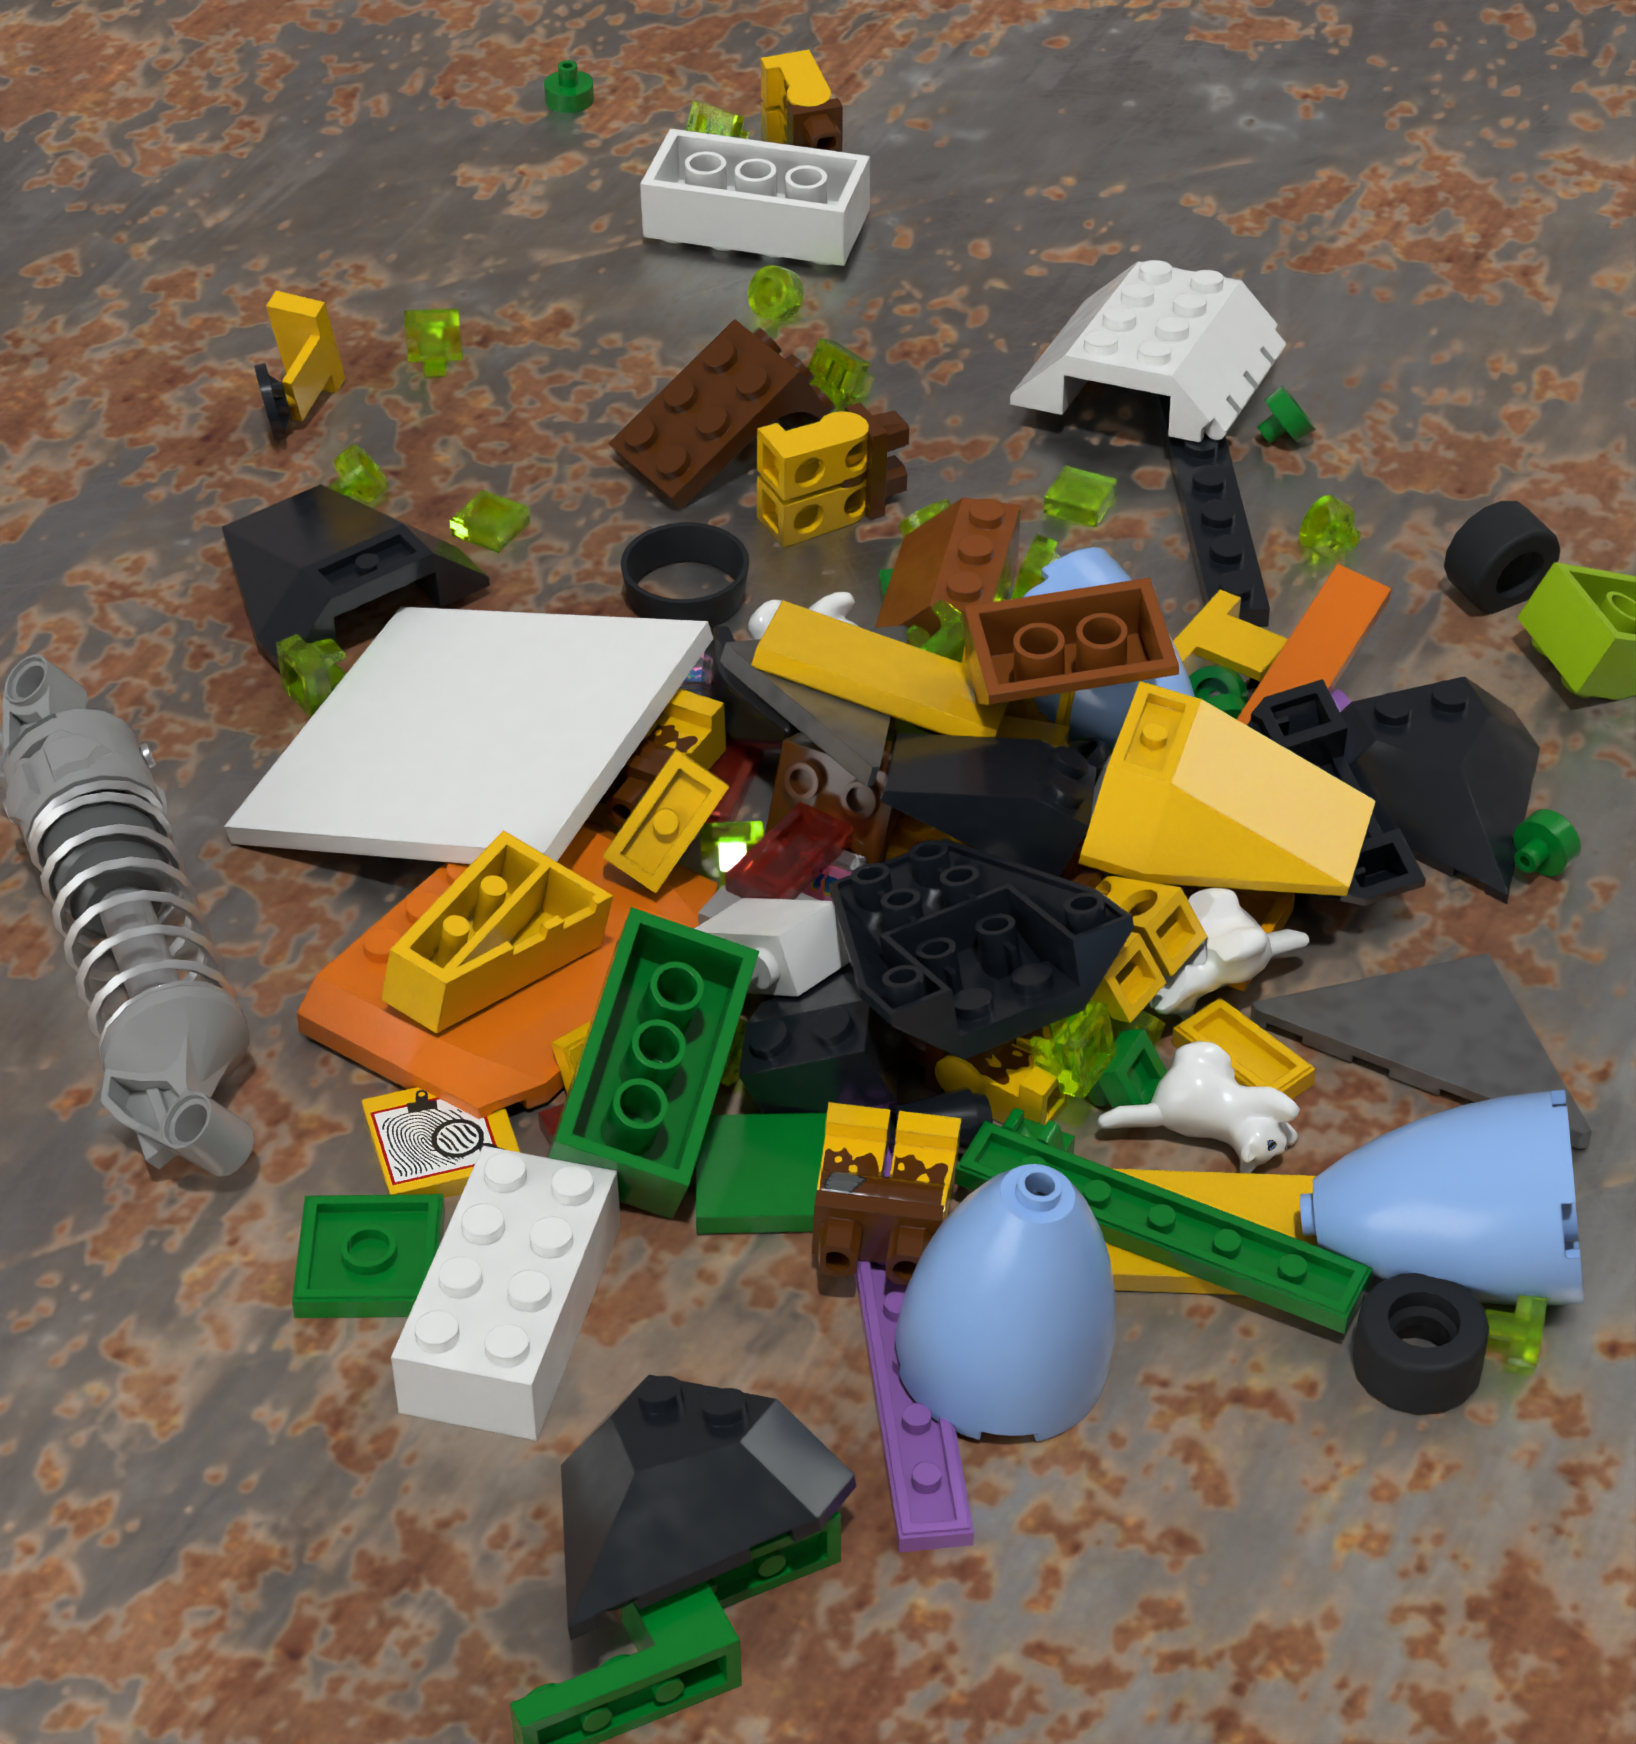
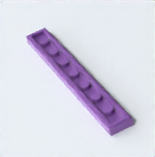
(918, 1451)

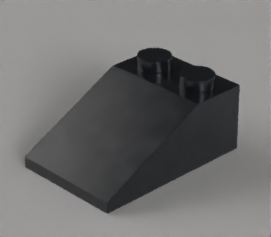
(995, 794)
(820, 1050)

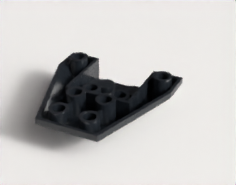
(330, 555)
(974, 944)

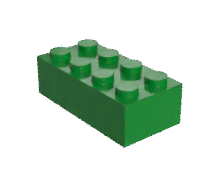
(654, 1058)

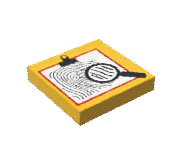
(428, 1142)

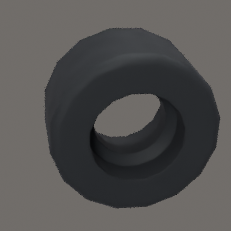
(1500, 556)
(1412, 1375)

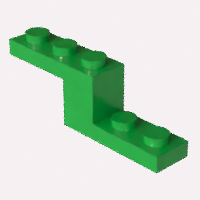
(682, 1649)

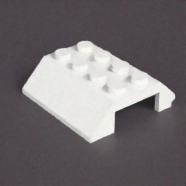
(1167, 336)

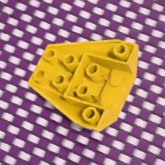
(1220, 805)

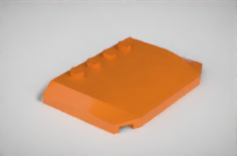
(506, 1047)

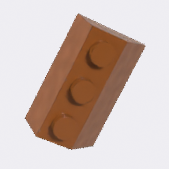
(954, 557)
(1067, 642)

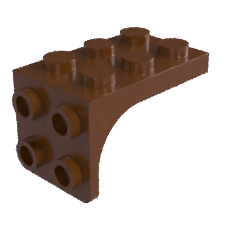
(716, 411)
(819, 781)

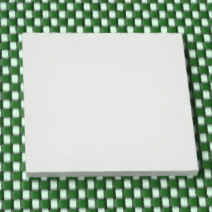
(471, 732)

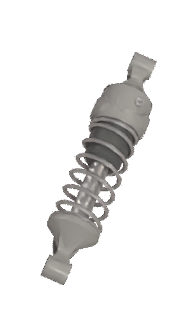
(104, 856)

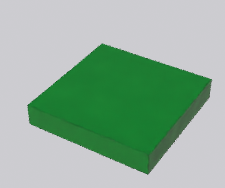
(759, 1173)
(365, 1254)

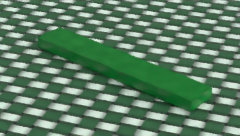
(1186, 1232)

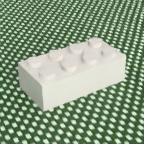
(756, 197)
(507, 1293)

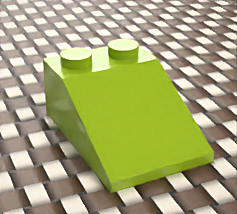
(1586, 629)

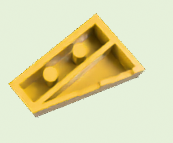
(493, 934)

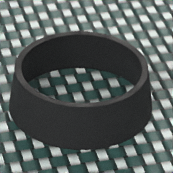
(686, 543)

